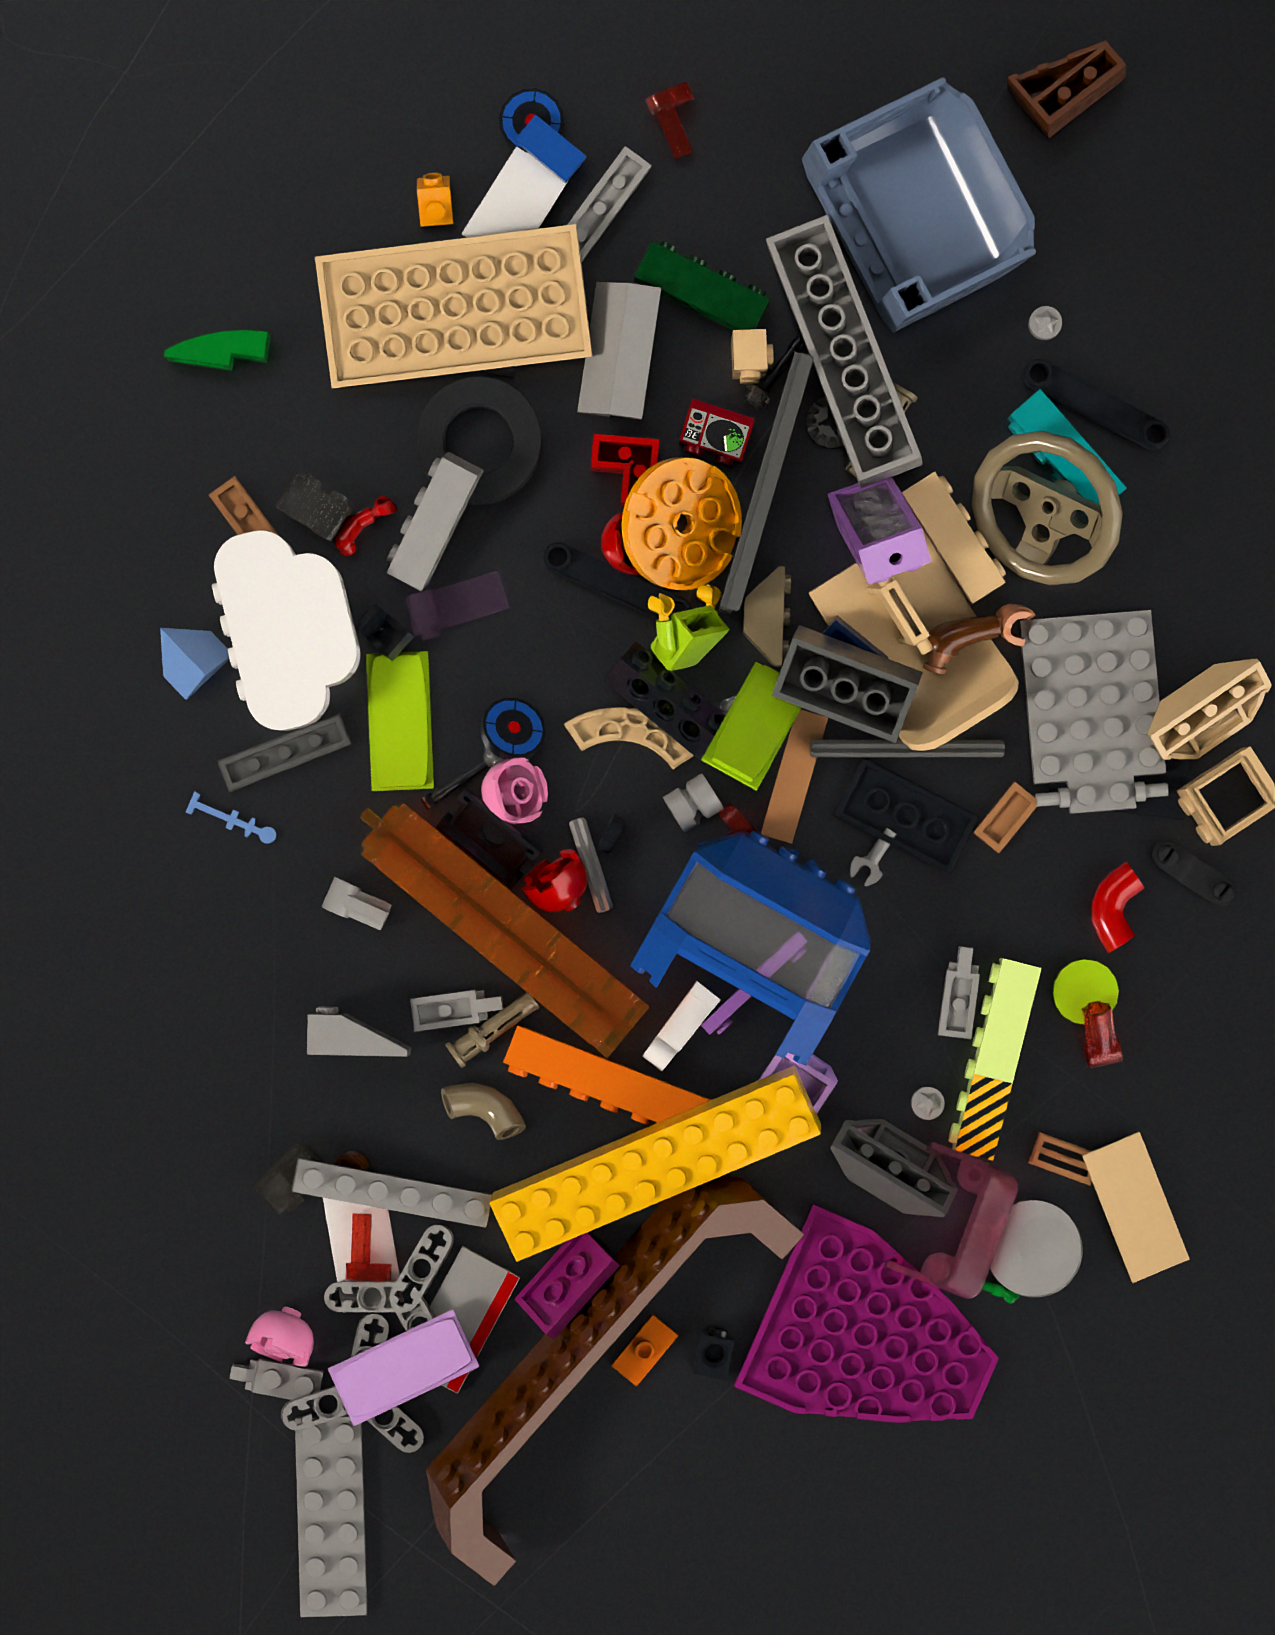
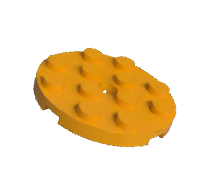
(652, 513)

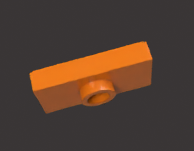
(644, 1350)

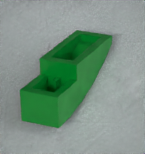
(221, 348)

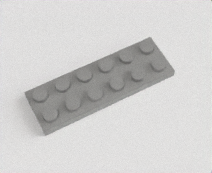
(331, 1519)

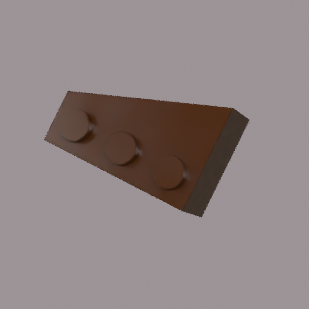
(1067, 87)

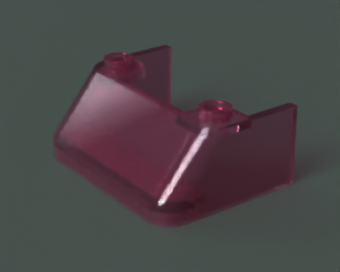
(968, 1270)

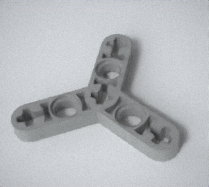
(390, 1300)
(306, 1420)

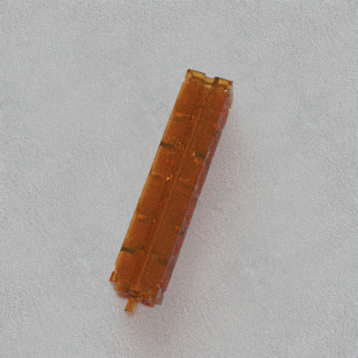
(502, 927)

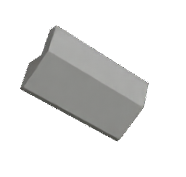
(621, 350)

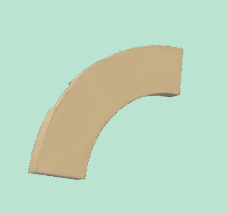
(625, 725)

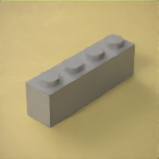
(434, 521)

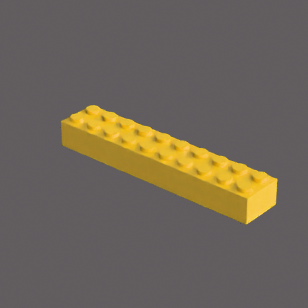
(655, 1163)

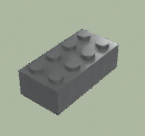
(847, 683)

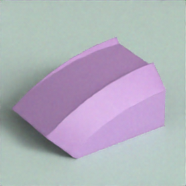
(816, 1076)

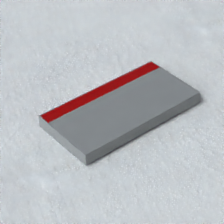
(478, 1295)

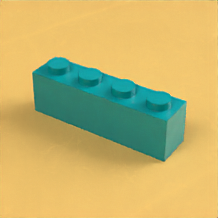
(1042, 415)

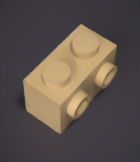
(750, 355)

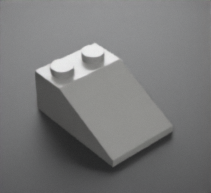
(345, 1035)

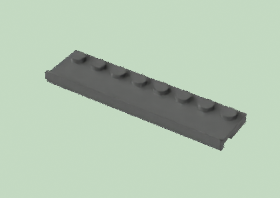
(766, 483)

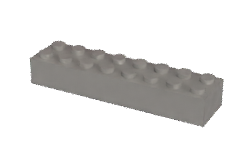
(844, 351)

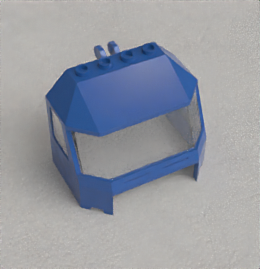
(764, 929)

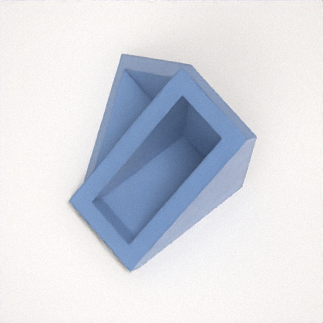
(190, 658)

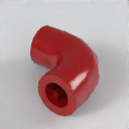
(1109, 906)

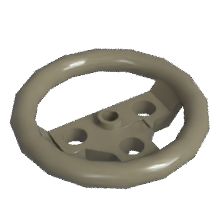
(1049, 504)

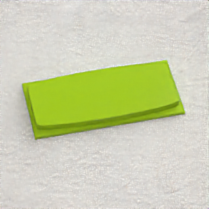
(400, 721)
(752, 729)

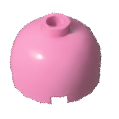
(515, 790)
(282, 1336)

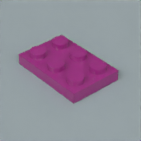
(566, 1283)

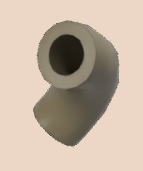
(484, 1103)

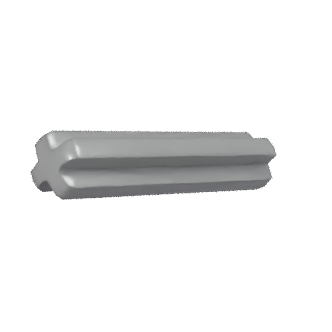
(588, 855)

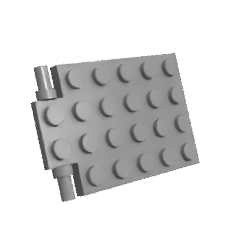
(1092, 709)

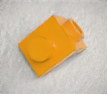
(434, 200)

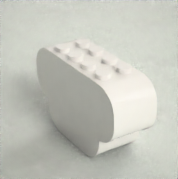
(285, 628)

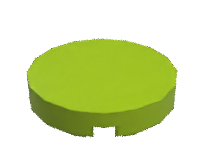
(1083, 983)

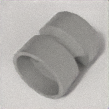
(693, 803)

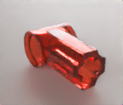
(1101, 1041)

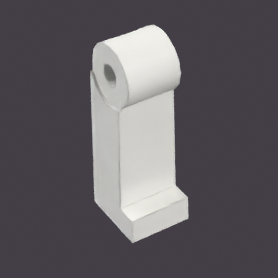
(681, 1025)

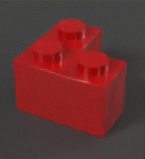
(624, 456)

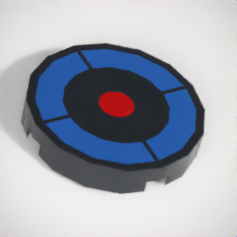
(522, 107)
(512, 729)

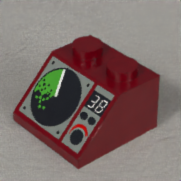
(716, 433)

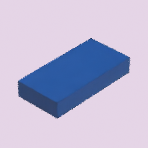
(550, 149)

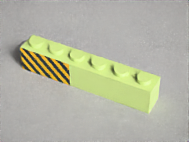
(995, 1059)

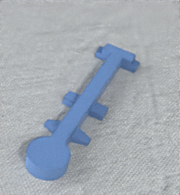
(265, 834)

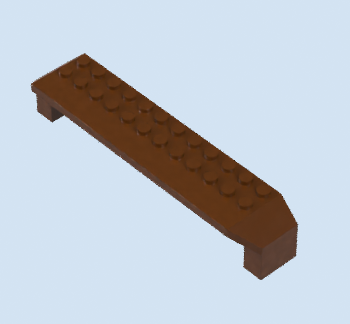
(556, 1366)

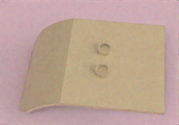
(897, 621)

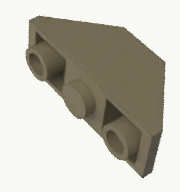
(766, 616)

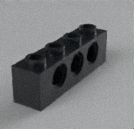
(666, 700)

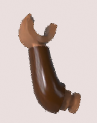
(956, 634)

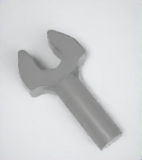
(872, 860)

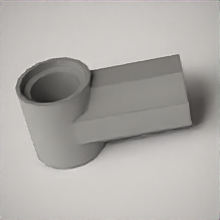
(351, 902)

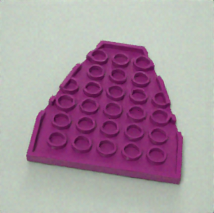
(861, 1337)

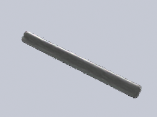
(886, 748)

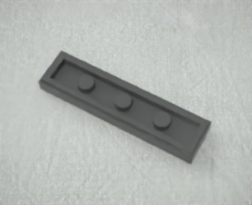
(284, 752)

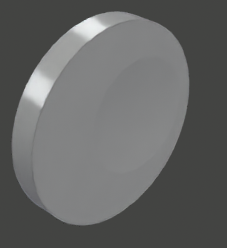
(1037, 1250)

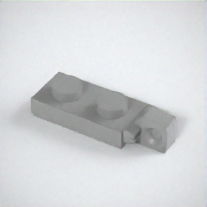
(959, 996)
(452, 1009)
(278, 1378)

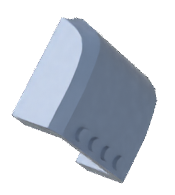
(921, 202)

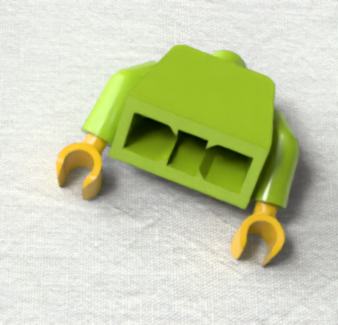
(688, 633)

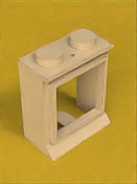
(1194, 804)

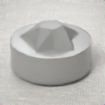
(1045, 323)
(927, 1103)

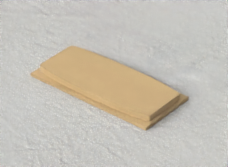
(1135, 1207)

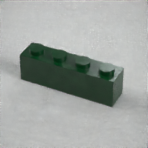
(700, 288)

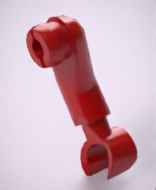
(345, 538)

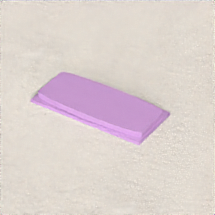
(403, 1367)

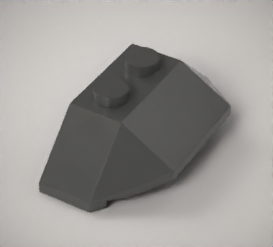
(894, 1167)

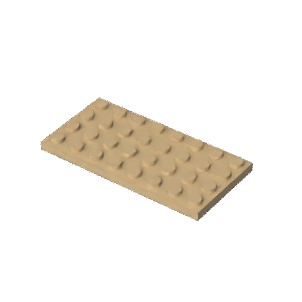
(454, 306)

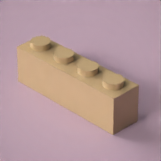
(953, 537)

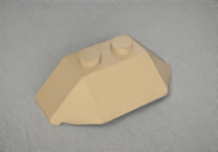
(1208, 709)

